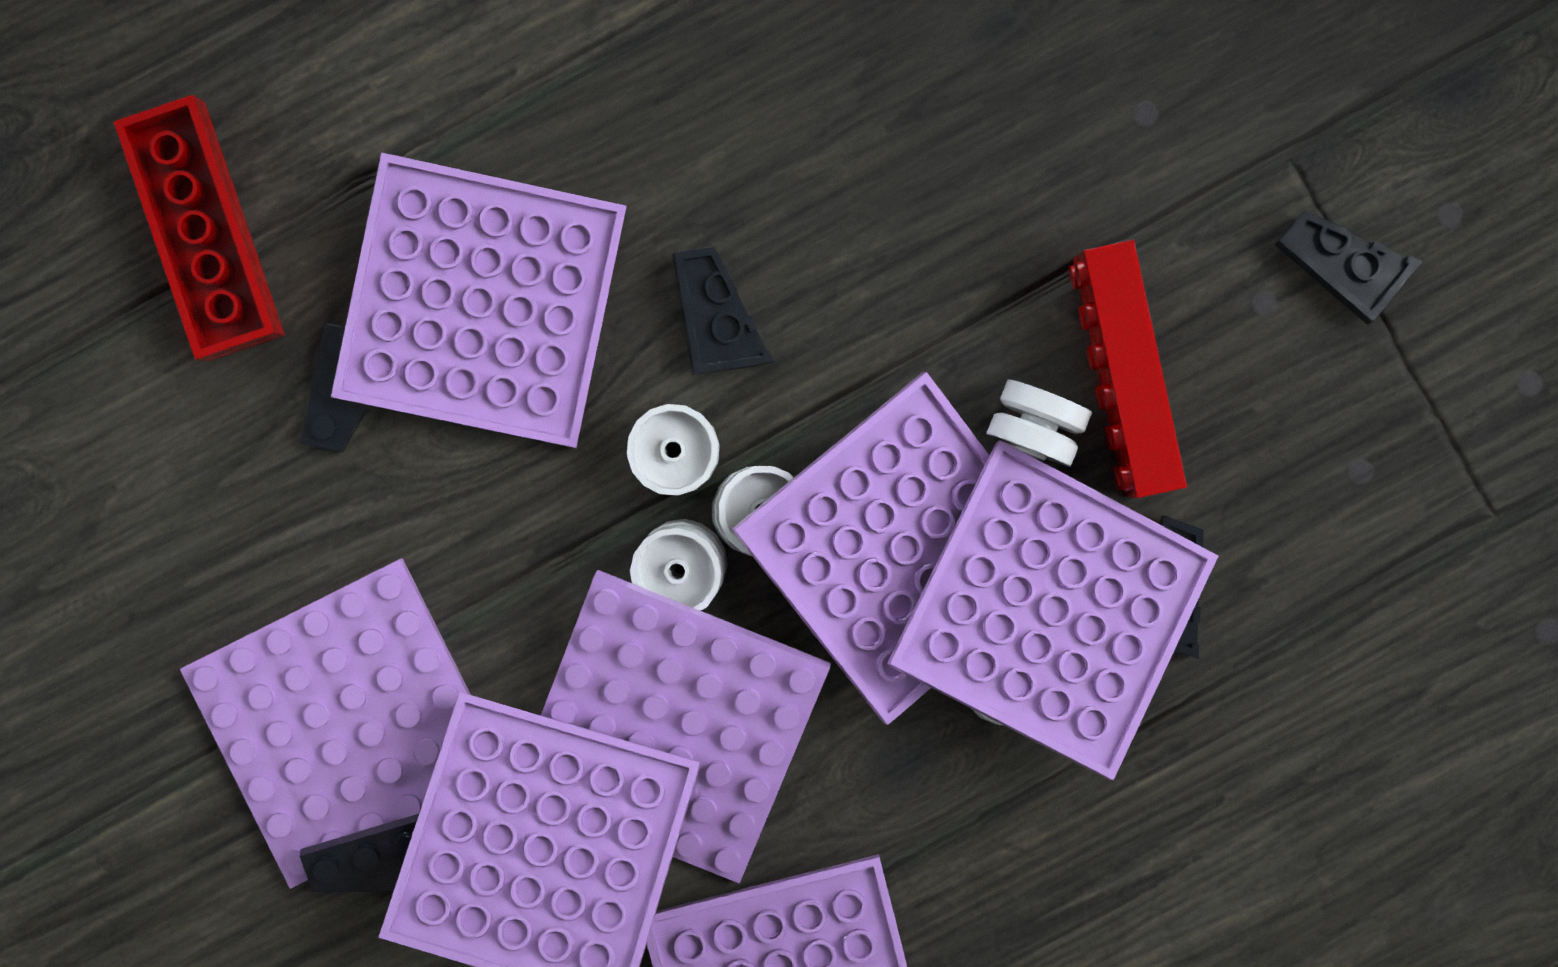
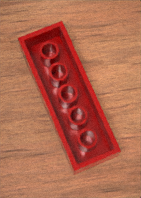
(199, 228)
(1128, 370)

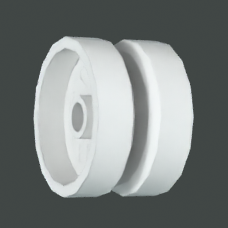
(1038, 425)
(649, 454)
(740, 495)
(683, 544)

